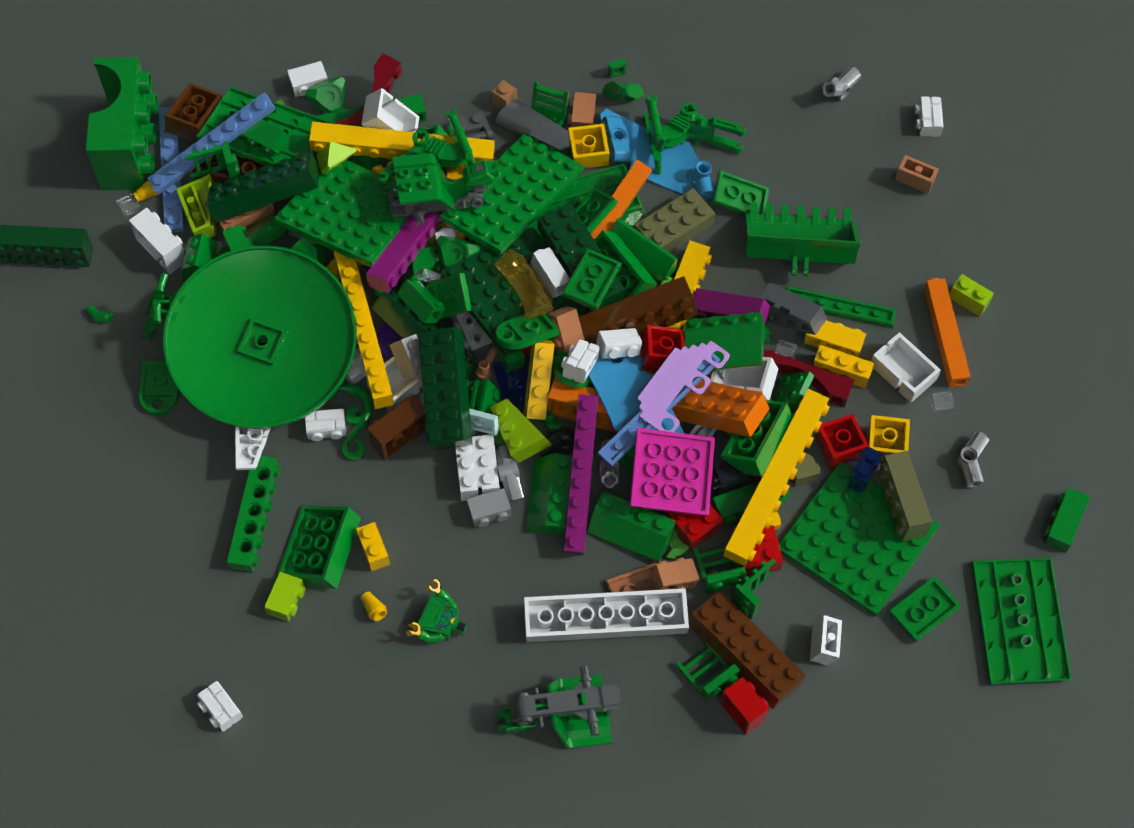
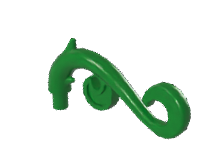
(360, 422)

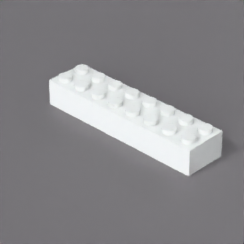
(606, 615)

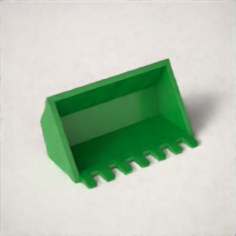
(800, 236)

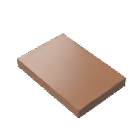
(633, 581)

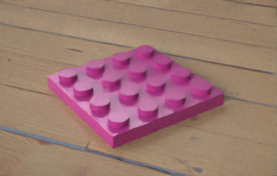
(672, 472)

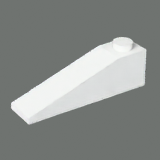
(249, 447)

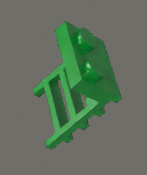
(552, 113)
(224, 158)
(483, 396)
(722, 579)
(743, 595)
(716, 683)

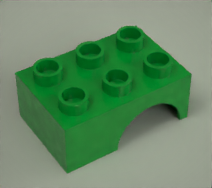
(123, 131)

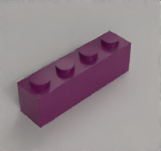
(718, 304)

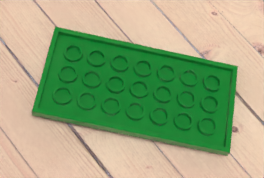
(526, 186)

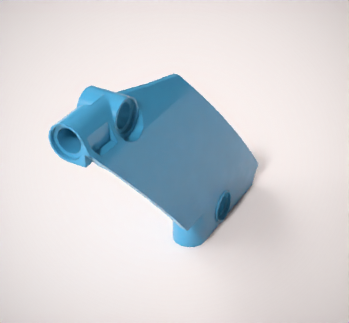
(680, 163)
(618, 387)

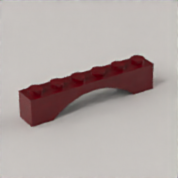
(385, 73)
(829, 384)

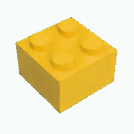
(589, 145)
(888, 434)

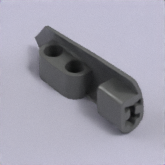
(525, 120)

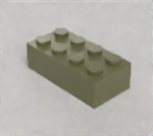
(678, 221)
(904, 496)

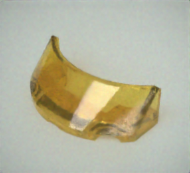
(527, 284)

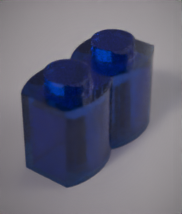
(864, 470)

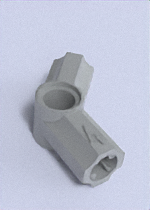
(841, 86)
(970, 468)
(508, 473)
(608, 475)

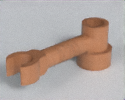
(483, 371)

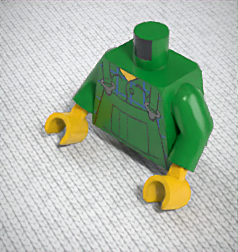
(438, 618)

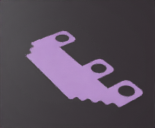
(675, 372)

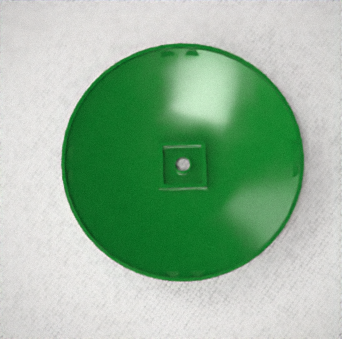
(254, 296)

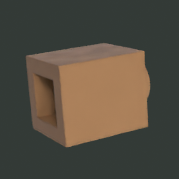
(503, 94)

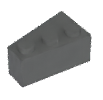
(792, 310)

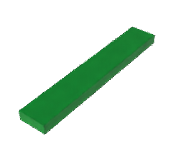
(849, 308)

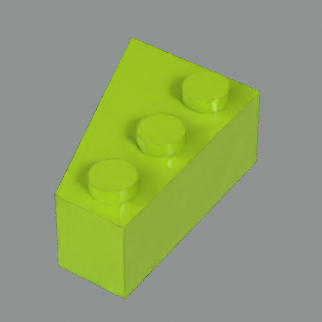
(194, 199)
(518, 432)

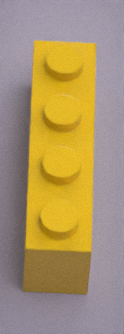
(538, 380)

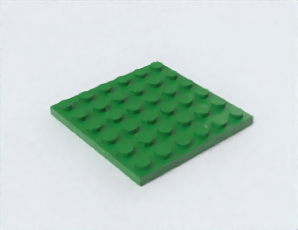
(344, 213)
(853, 541)

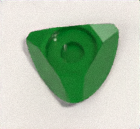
(623, 92)
(328, 95)
(453, 250)

